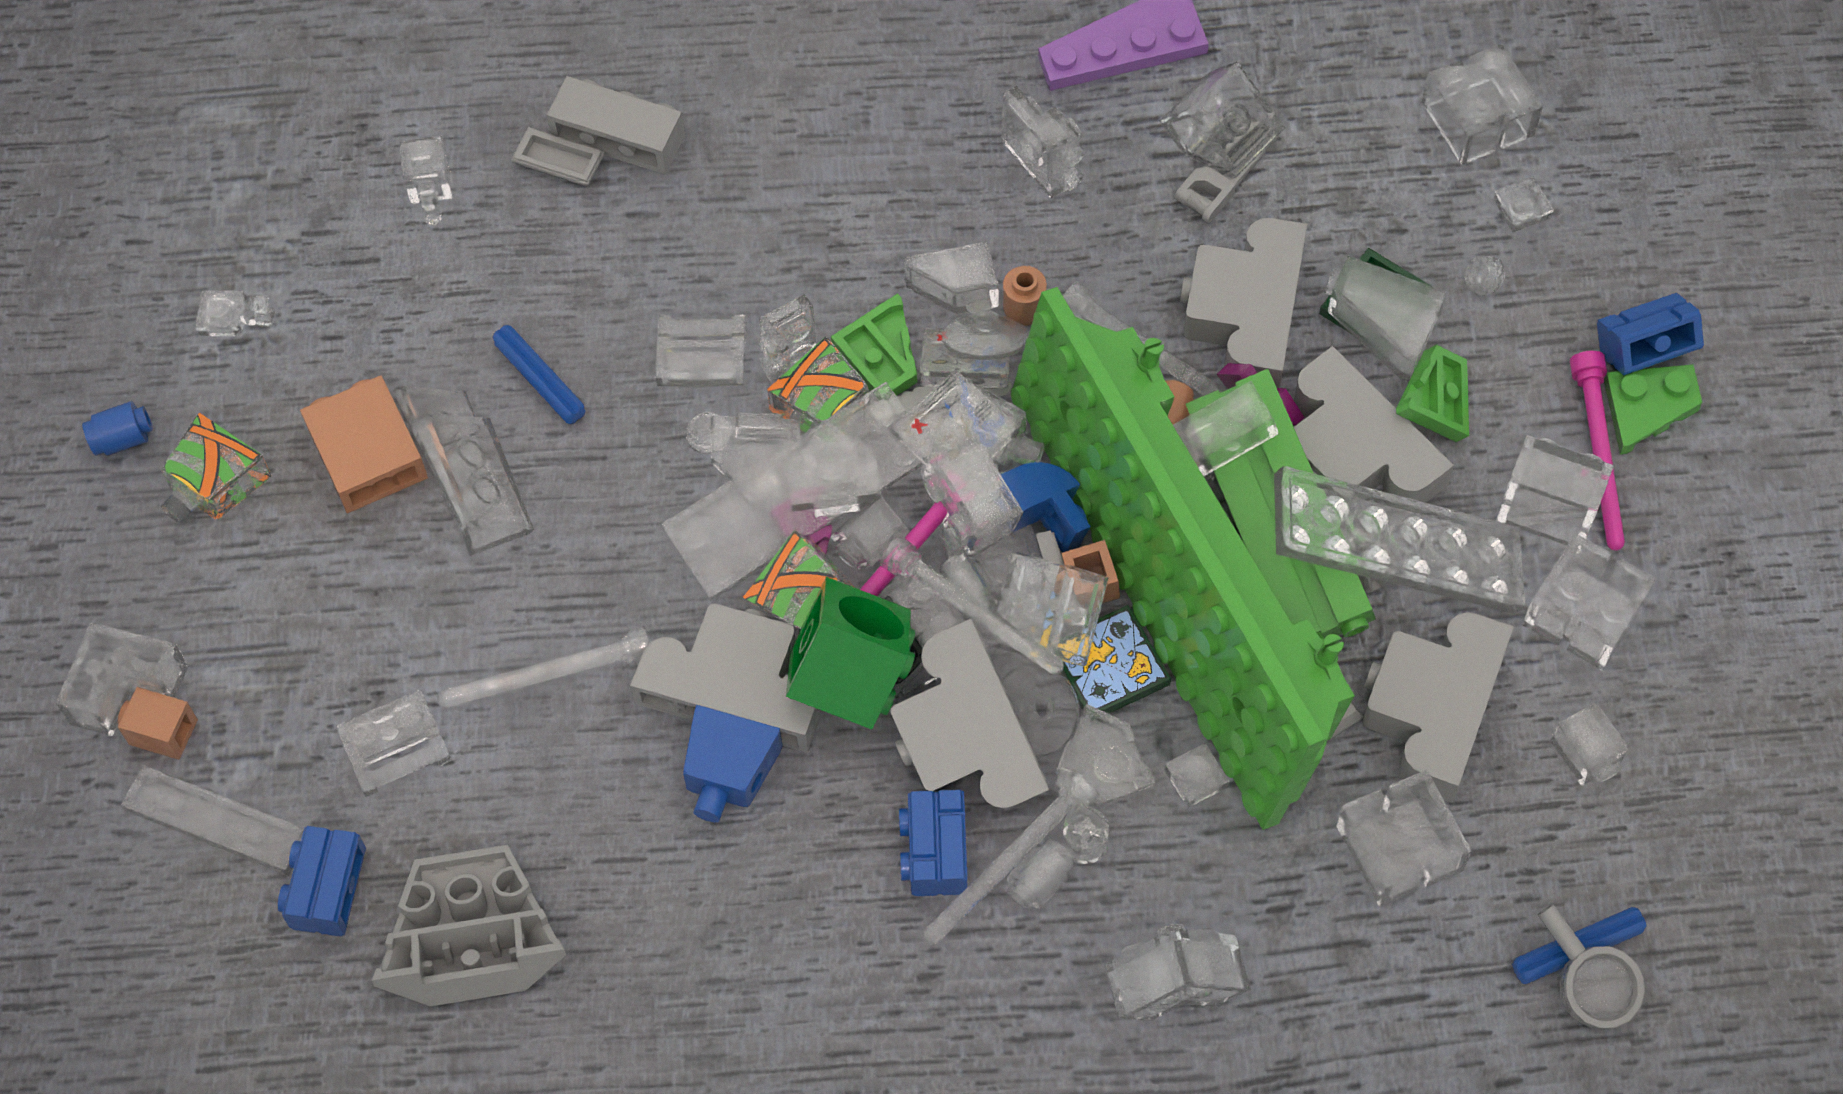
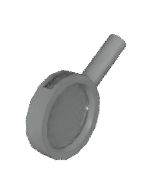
(1598, 983)

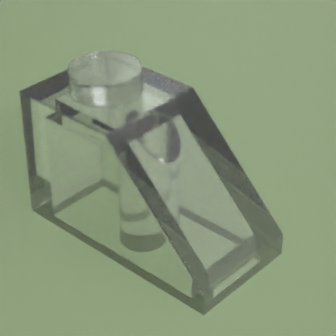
(955, 278)

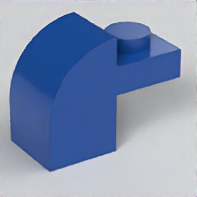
(1047, 496)

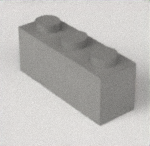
(617, 124)

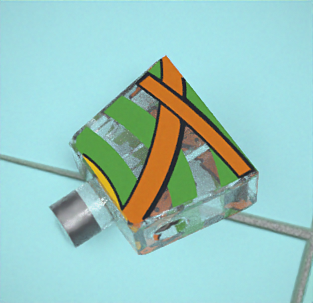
(816, 387)
(211, 471)
(793, 579)

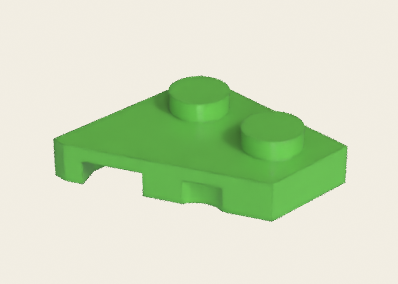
(880, 347)
(1438, 394)
(1650, 401)

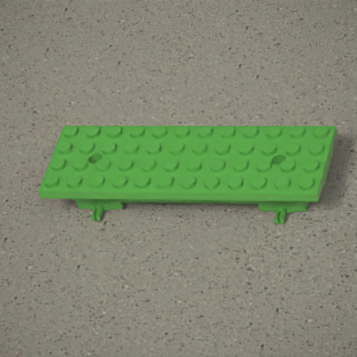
(1253, 678)

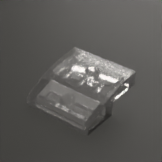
(1053, 605)

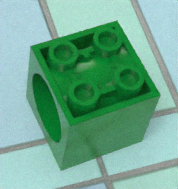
(850, 654)

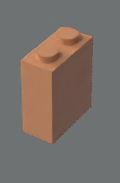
(364, 443)

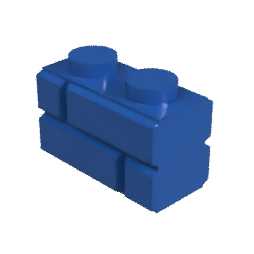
(1650, 333)
(935, 843)
(322, 880)

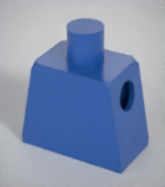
(727, 760)

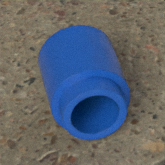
(117, 429)

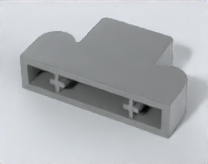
(1247, 295)
(1359, 437)
(732, 668)
(1437, 695)
(967, 723)

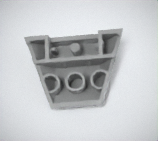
(467, 931)

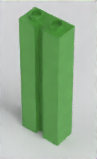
(1305, 590)

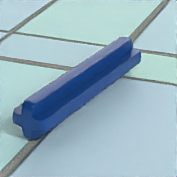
(539, 374)
(1600, 934)

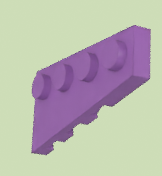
(1123, 42)

